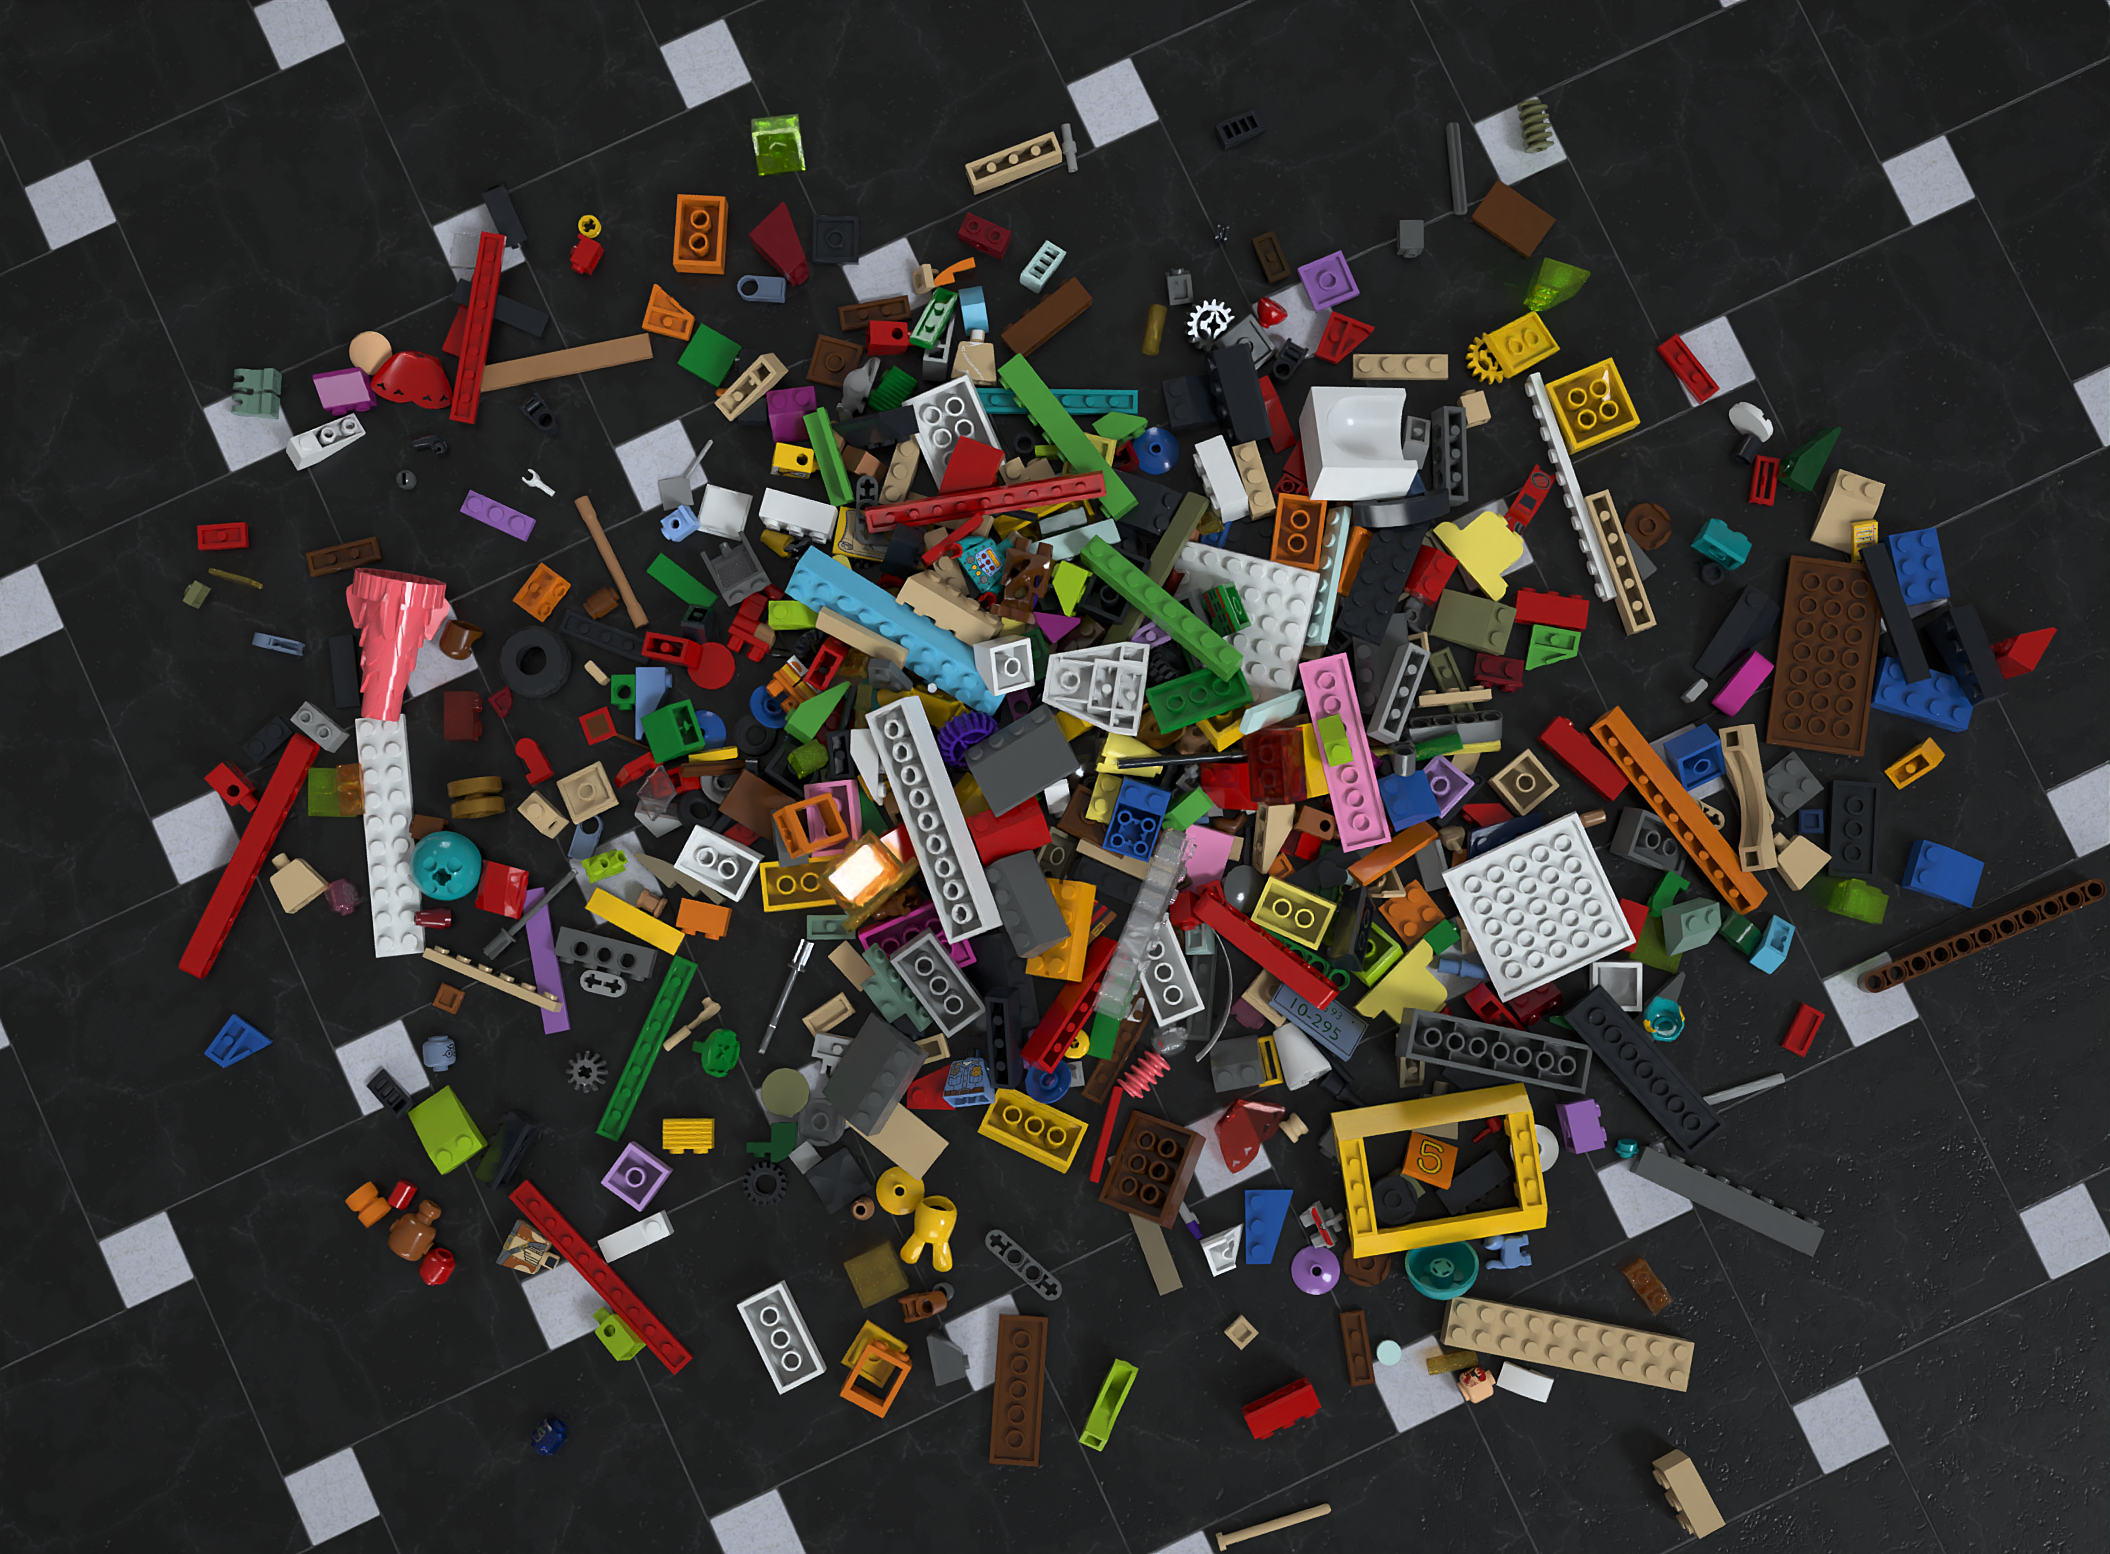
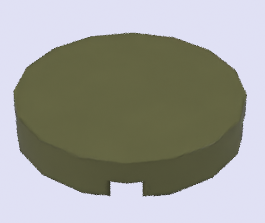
(785, 1092)

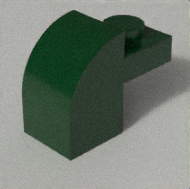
(1738, 930)
(783, 1142)

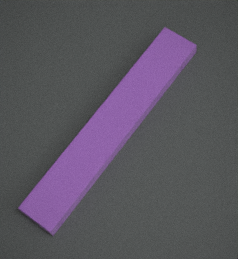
(544, 962)

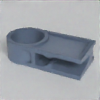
(769, 288)
(278, 644)
(584, 844)

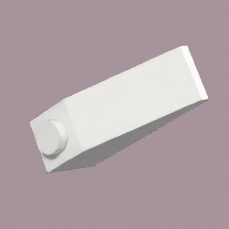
(636, 1236)

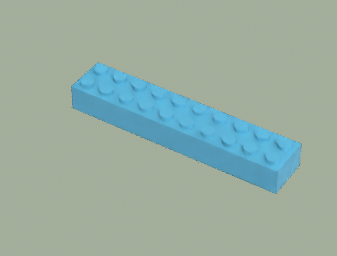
(932, 650)

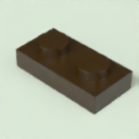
(1271, 257)

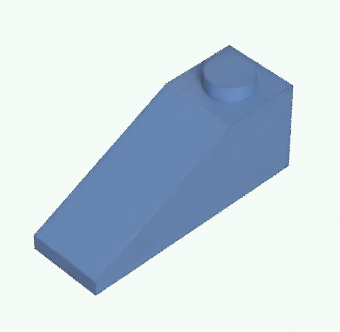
(651, 692)

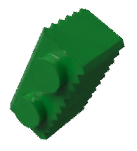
(894, 390)

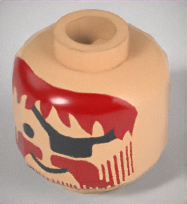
(1476, 1384)

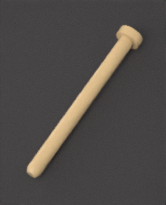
(1271, 1525)

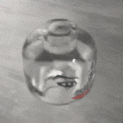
(1169, 1039)

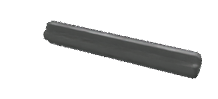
(1456, 168)

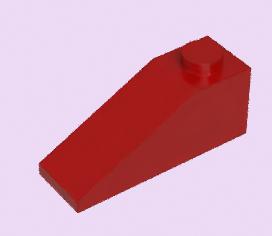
(1282, 433)
(1491, 1008)

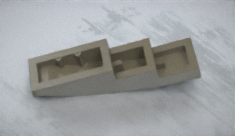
(671, 876)

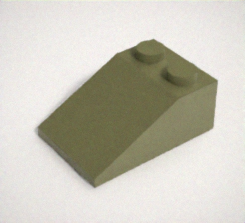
(1473, 622)

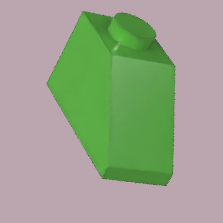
(1186, 809)

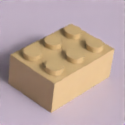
(1687, 1494)

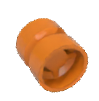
(368, 1204)

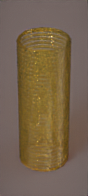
(1157, 324)
(1449, 1360)

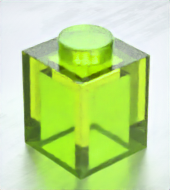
(808, 758)

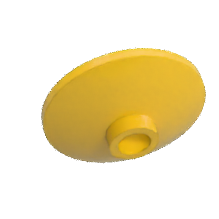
(886, 1194)

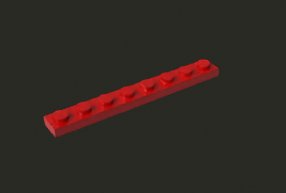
(478, 327)

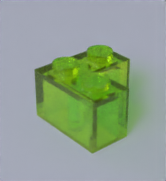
(1858, 901)

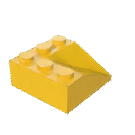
(1591, 406)

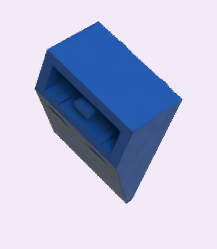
(1136, 818)

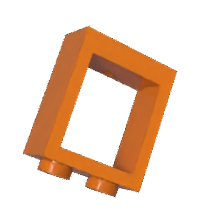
(793, 833)
(865, 1399)

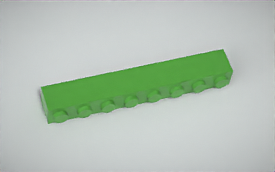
(1064, 433)
(1161, 608)

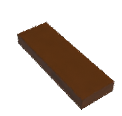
(890, 309)
(344, 556)
(1357, 1347)

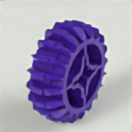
(963, 734)

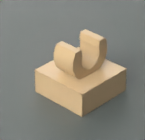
(923, 279)

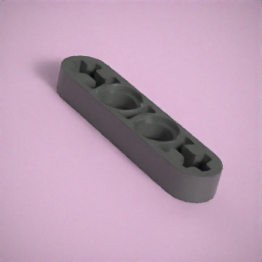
(1026, 1261)

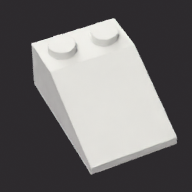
(719, 862)

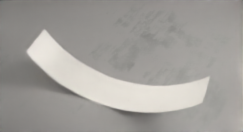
(1220, 1028)

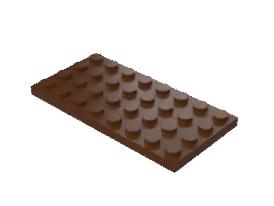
(1824, 658)

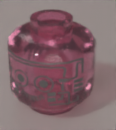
(342, 897)

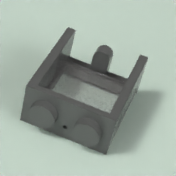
(737, 571)

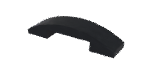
(1402, 511)

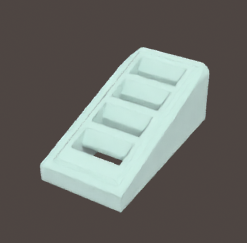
(1032, 278)

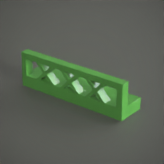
(829, 458)

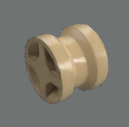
(1294, 1127)

